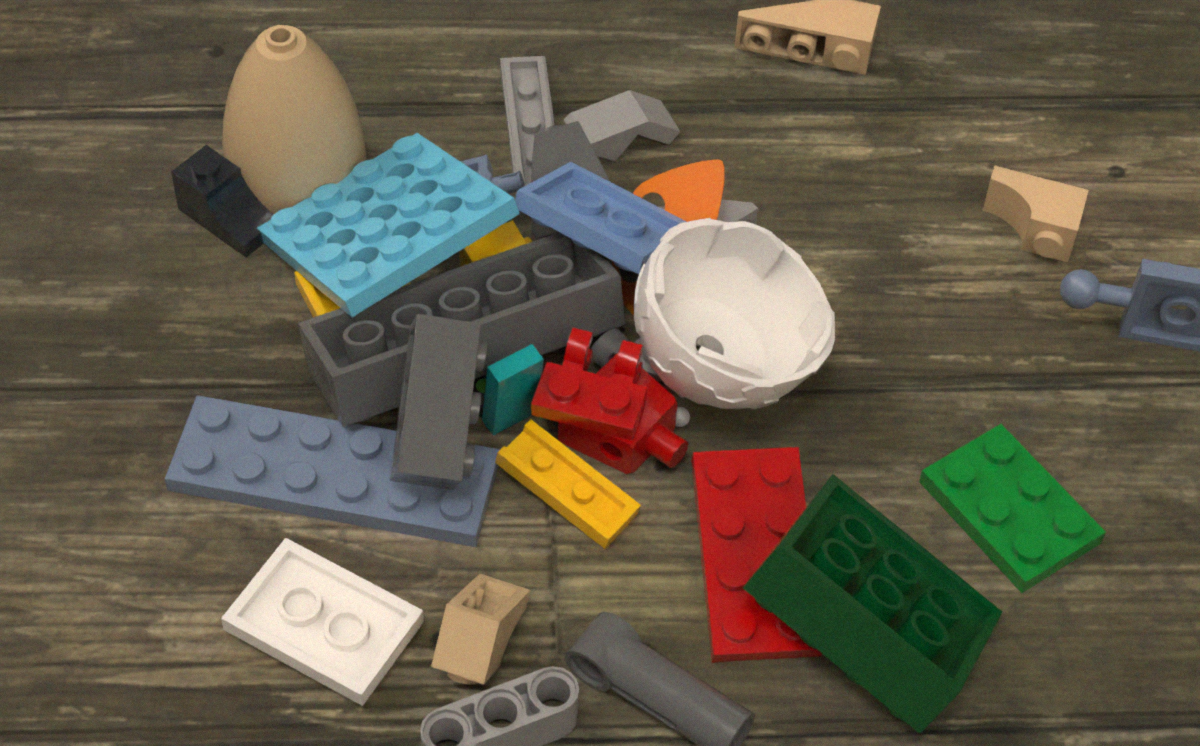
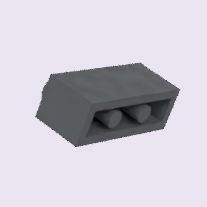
(438, 402)

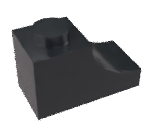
(219, 200)

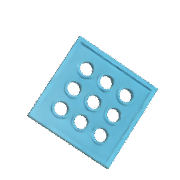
(387, 222)

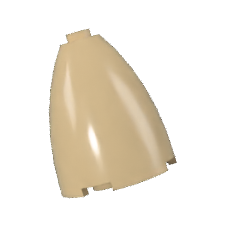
(290, 119)

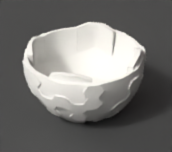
(740, 300)

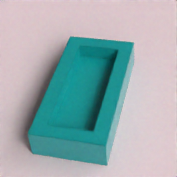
(511, 389)

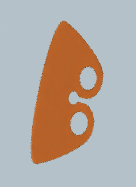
(688, 193)

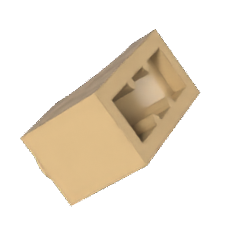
(1038, 209)
(478, 629)

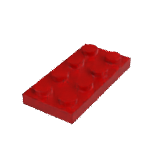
(742, 513)

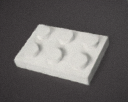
(323, 621)

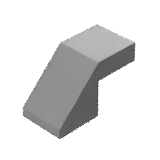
(619, 119)

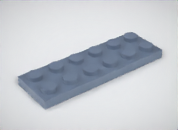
(321, 472)

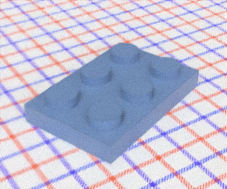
(597, 215)

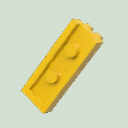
(568, 484)

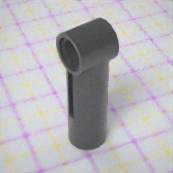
(616, 659)

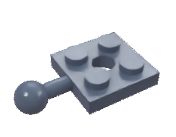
(1147, 304)

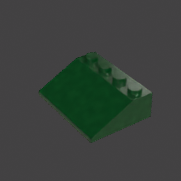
(875, 604)

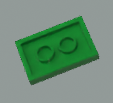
(1011, 507)

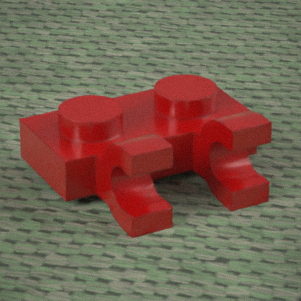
(589, 399)

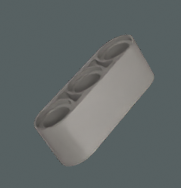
(514, 701)

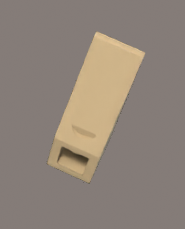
(812, 32)

